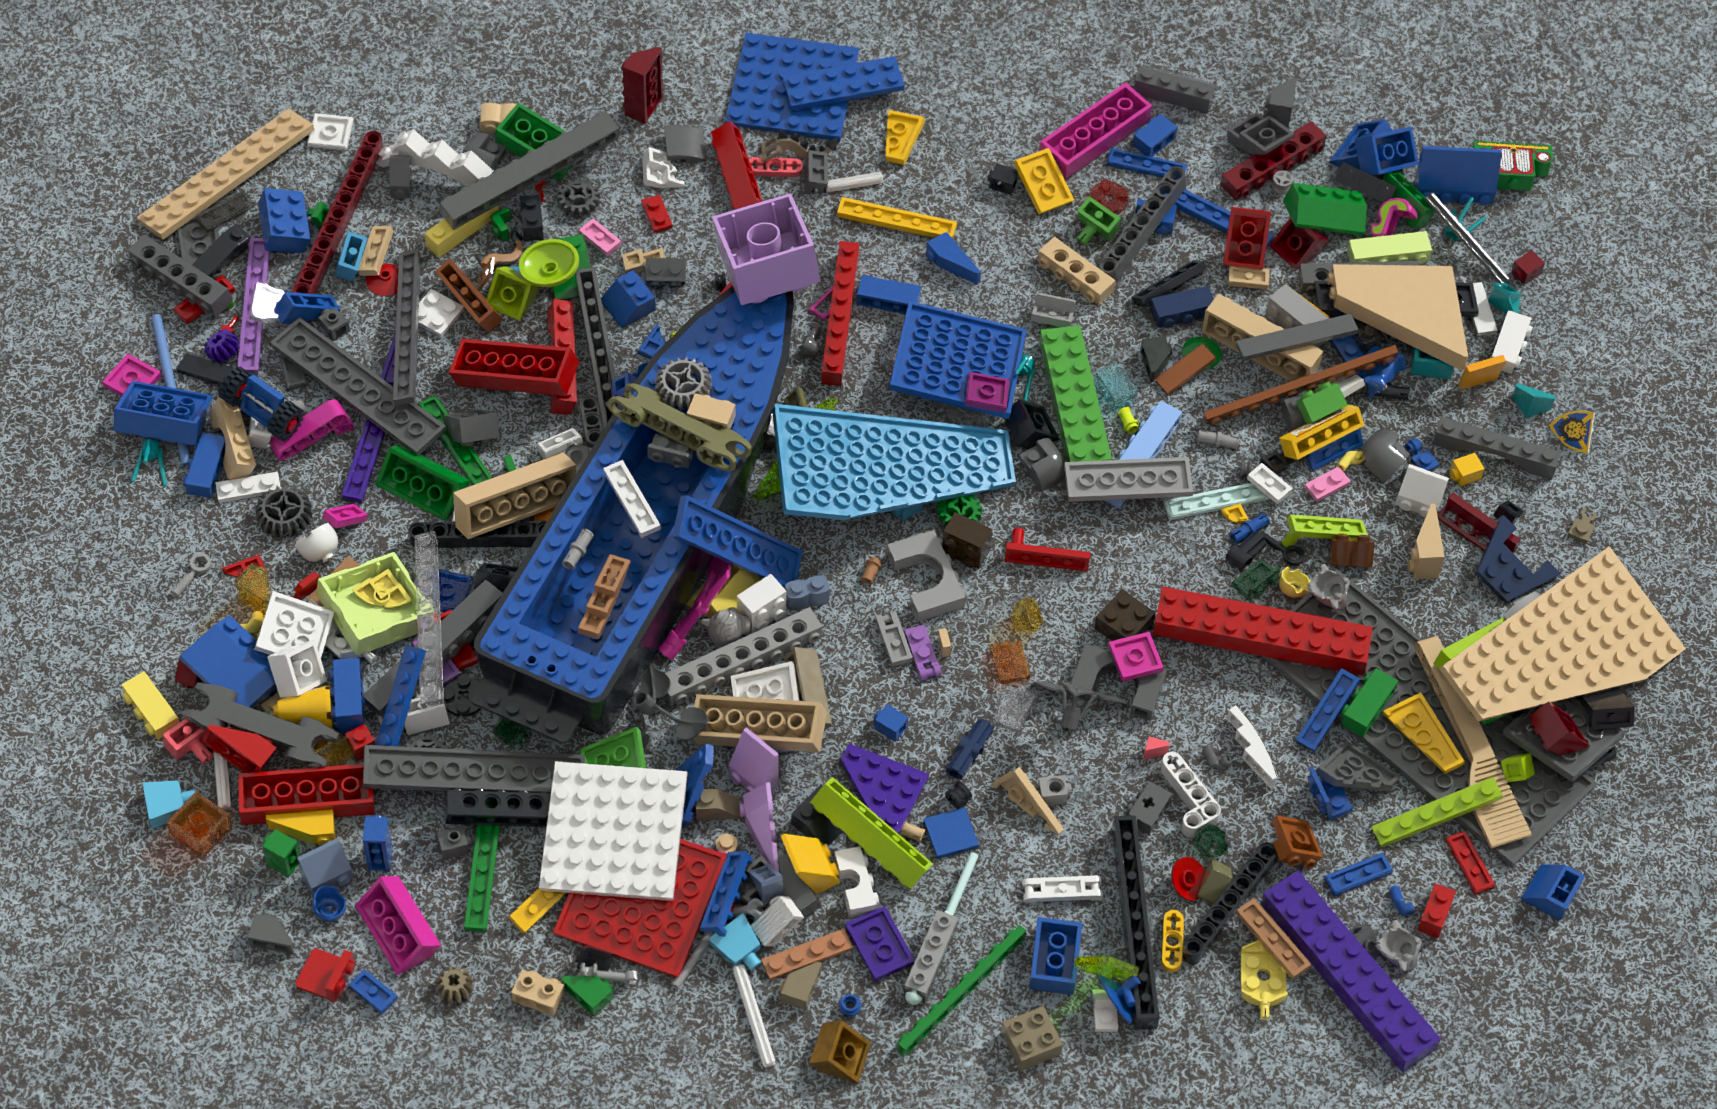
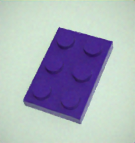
(879, 943)

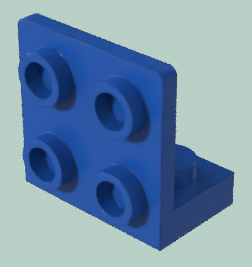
(1331, 799)

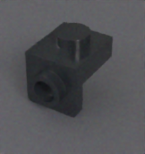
(592, 955)

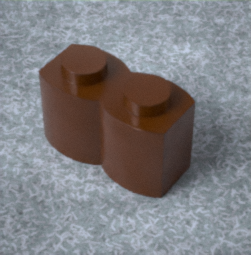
(1351, 551)

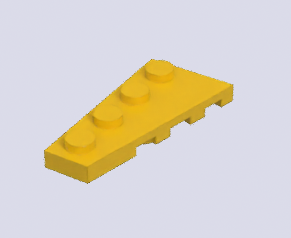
(1425, 731)

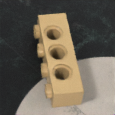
(1076, 271)

